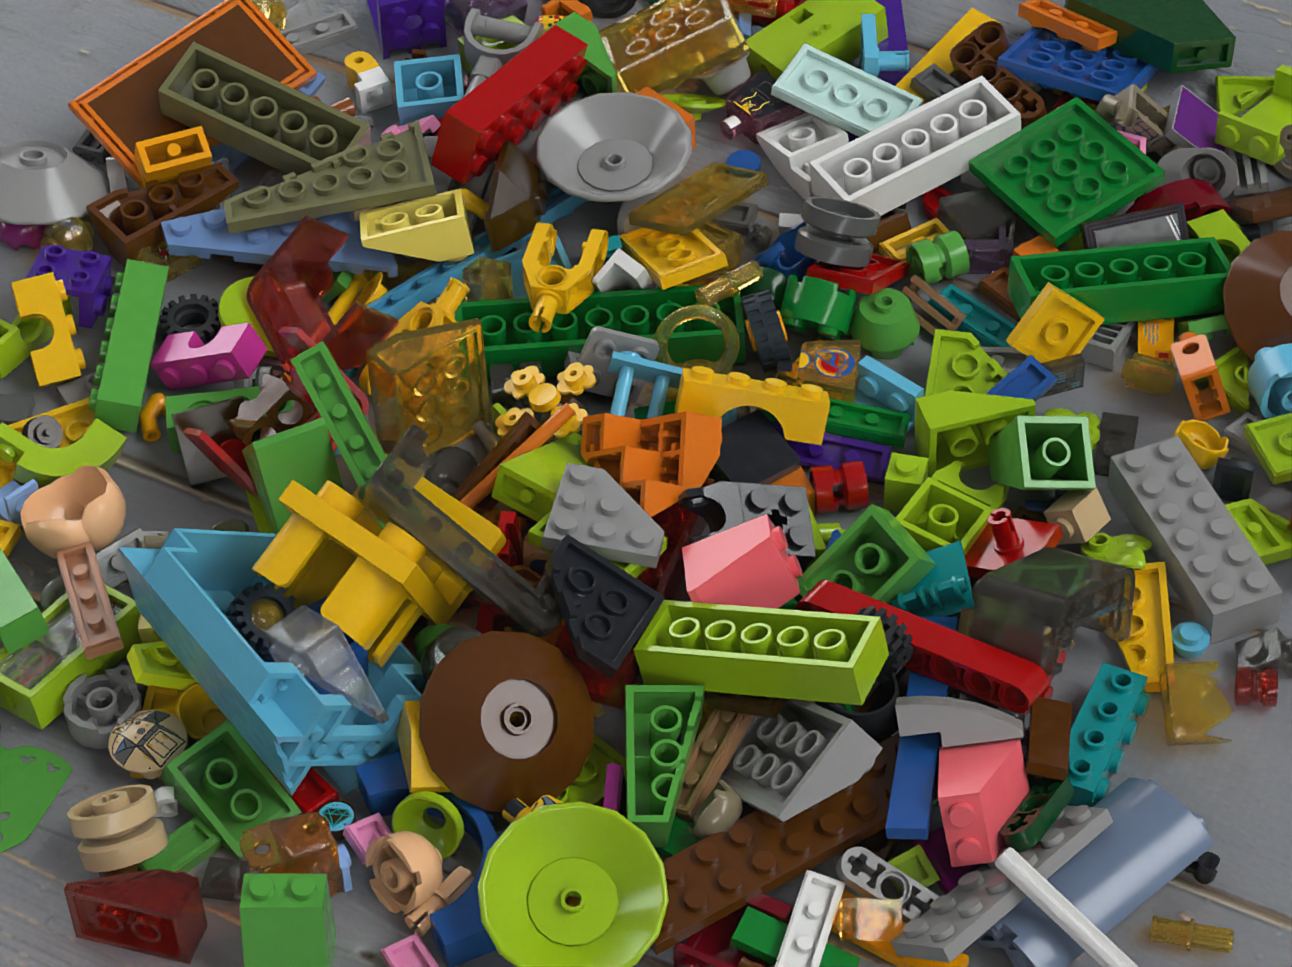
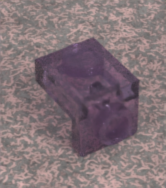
(989, 254)

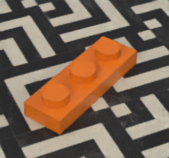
(1068, 24)

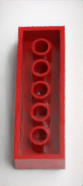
(509, 104)

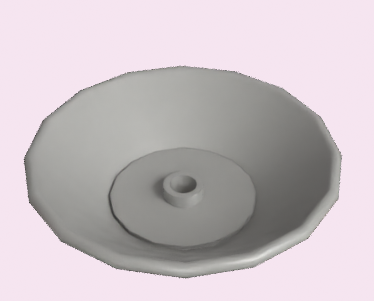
(613, 147)
(46, 183)

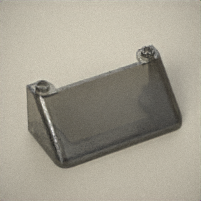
(392, 498)

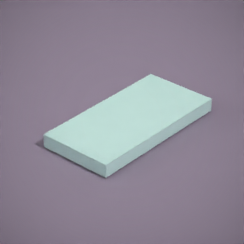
(841, 92)

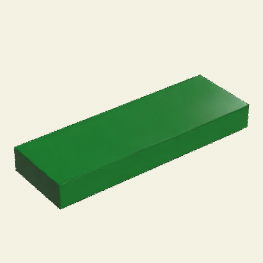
(763, 937)

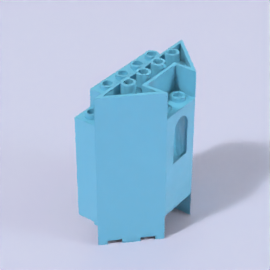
(271, 704)

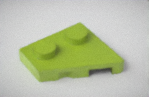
(1264, 530)

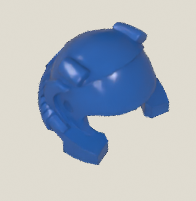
(784, 257)

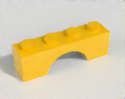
(798, 409)

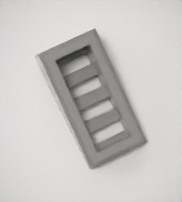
(1108, 344)

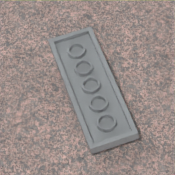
(989, 894)

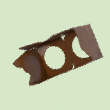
(271, 397)

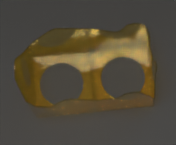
(1191, 703)

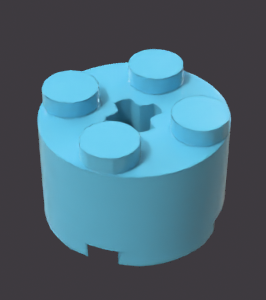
(1272, 380)

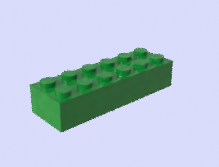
(1128, 280)

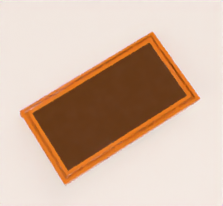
(127, 103)

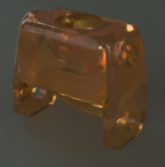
(296, 847)

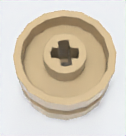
(117, 828)

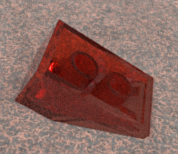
(140, 912)

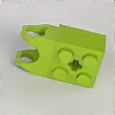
(949, 510)

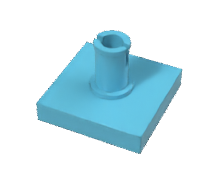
(874, 60)

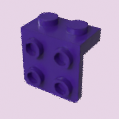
(83, 276)

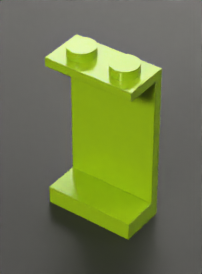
(1259, 129)
(532, 479)

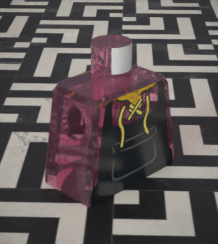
(754, 108)

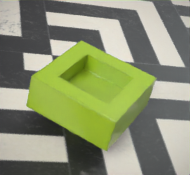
(915, 865)

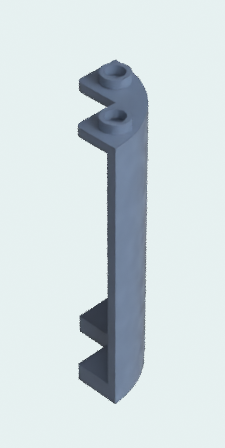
(1111, 876)

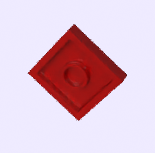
(1008, 540)

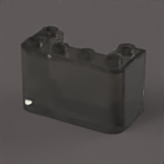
(1044, 598)

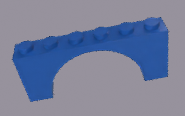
(458, 926)

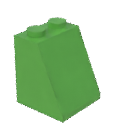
(1043, 454)
(295, 455)
(287, 920)

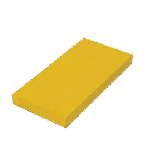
(672, 257)

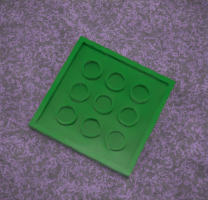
(1066, 171)

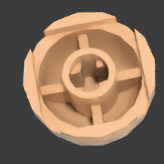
(404, 870)

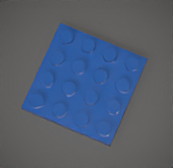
(1071, 68)

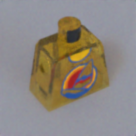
(826, 365)

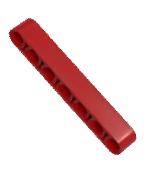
(944, 653)

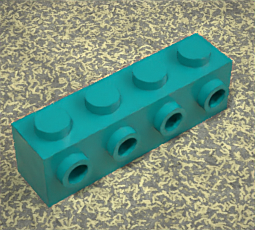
(1102, 730)

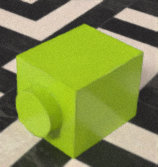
(903, 479)

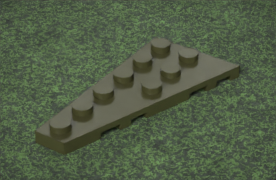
(344, 182)

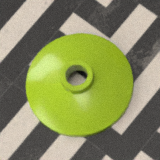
(696, 103)

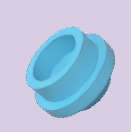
(1190, 639)

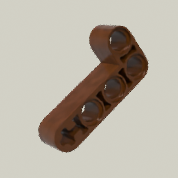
(978, 57)

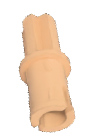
(448, 892)

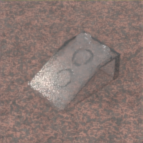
(324, 657)

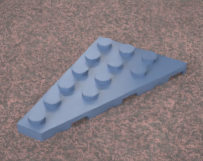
(209, 234)

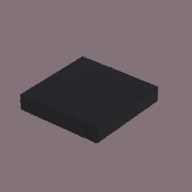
(754, 451)

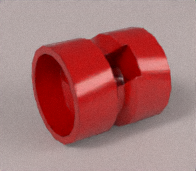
(851, 484)

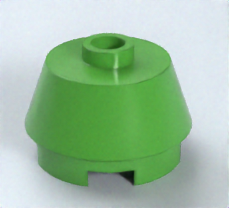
(885, 323)

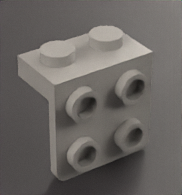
(598, 353)

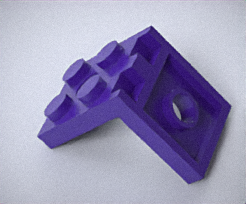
(399, 32)

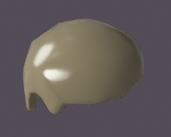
(717, 812)

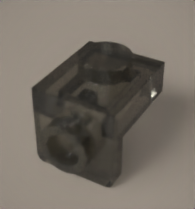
(1266, 650)

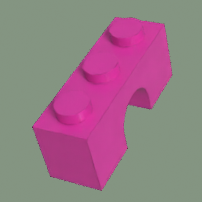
(228, 357)

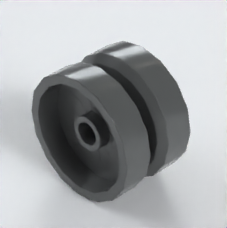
(837, 231)

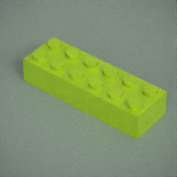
(763, 651)

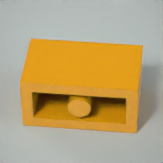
(172, 154)

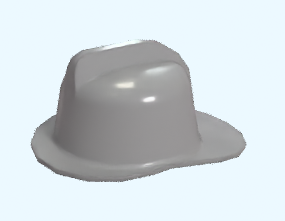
(727, 75)
(1202, 164)

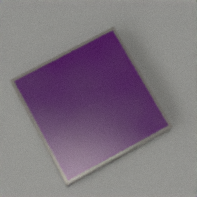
(1191, 121)

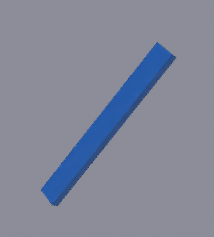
(917, 763)

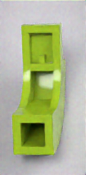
(97, 447)

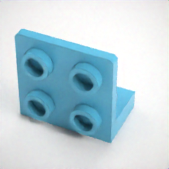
(886, 389)

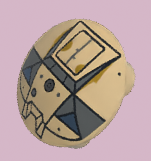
(147, 742)

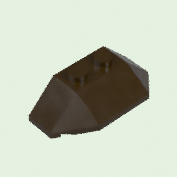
(515, 198)

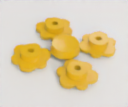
(546, 396)

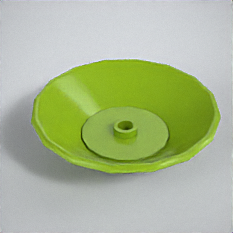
(565, 854)

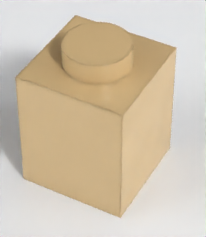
(1078, 515)

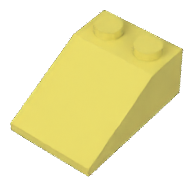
(421, 228)

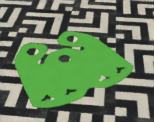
(27, 790)

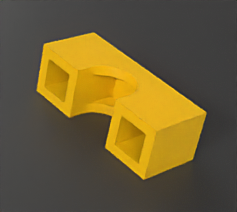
(42, 299)

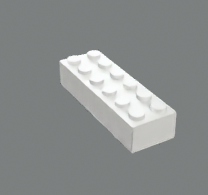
(917, 149)

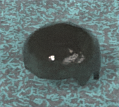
(450, 468)

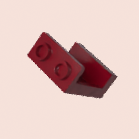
(711, 945)

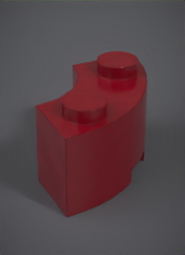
(1196, 194)

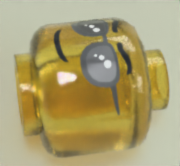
(70, 234)

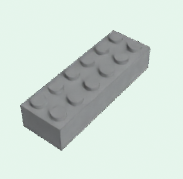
(1197, 538)

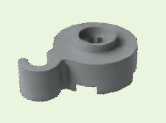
(101, 703)

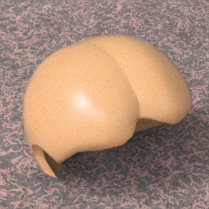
(74, 512)

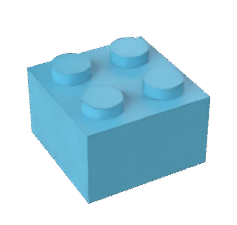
(427, 86)

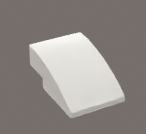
(796, 144)

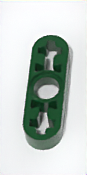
(1036, 813)

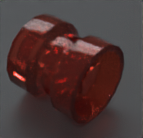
(1265, 686)

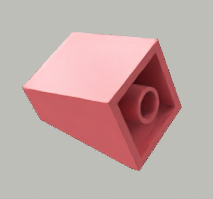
(742, 567)
(977, 796)

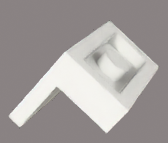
(622, 272)

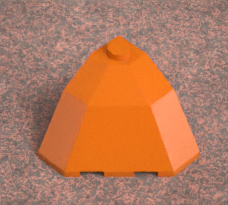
(654, 455)

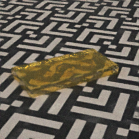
(698, 199)

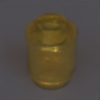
(1149, 374)

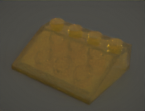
(672, 43)
(430, 381)

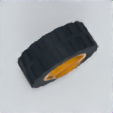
(765, 329)

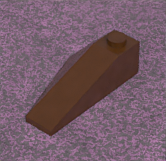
(134, 218)

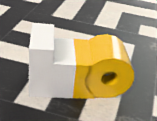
(368, 81)

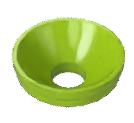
(413, 817)

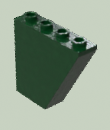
(1164, 32)

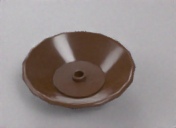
(1260, 294)
(469, 725)

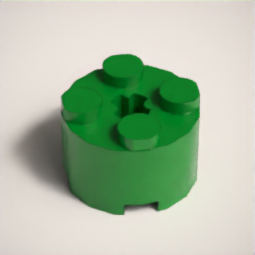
(817, 307)

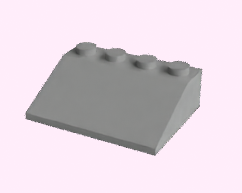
(798, 759)

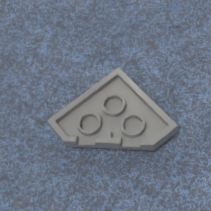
(602, 518)

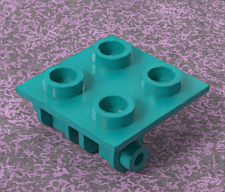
(943, 589)

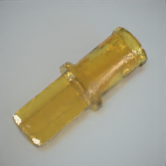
(728, 284)
(1191, 934)

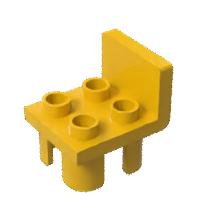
(371, 575)

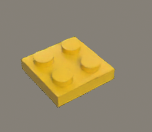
(1054, 326)

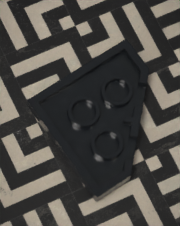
(599, 604)

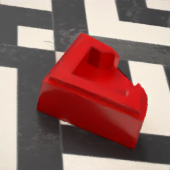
(931, 201)

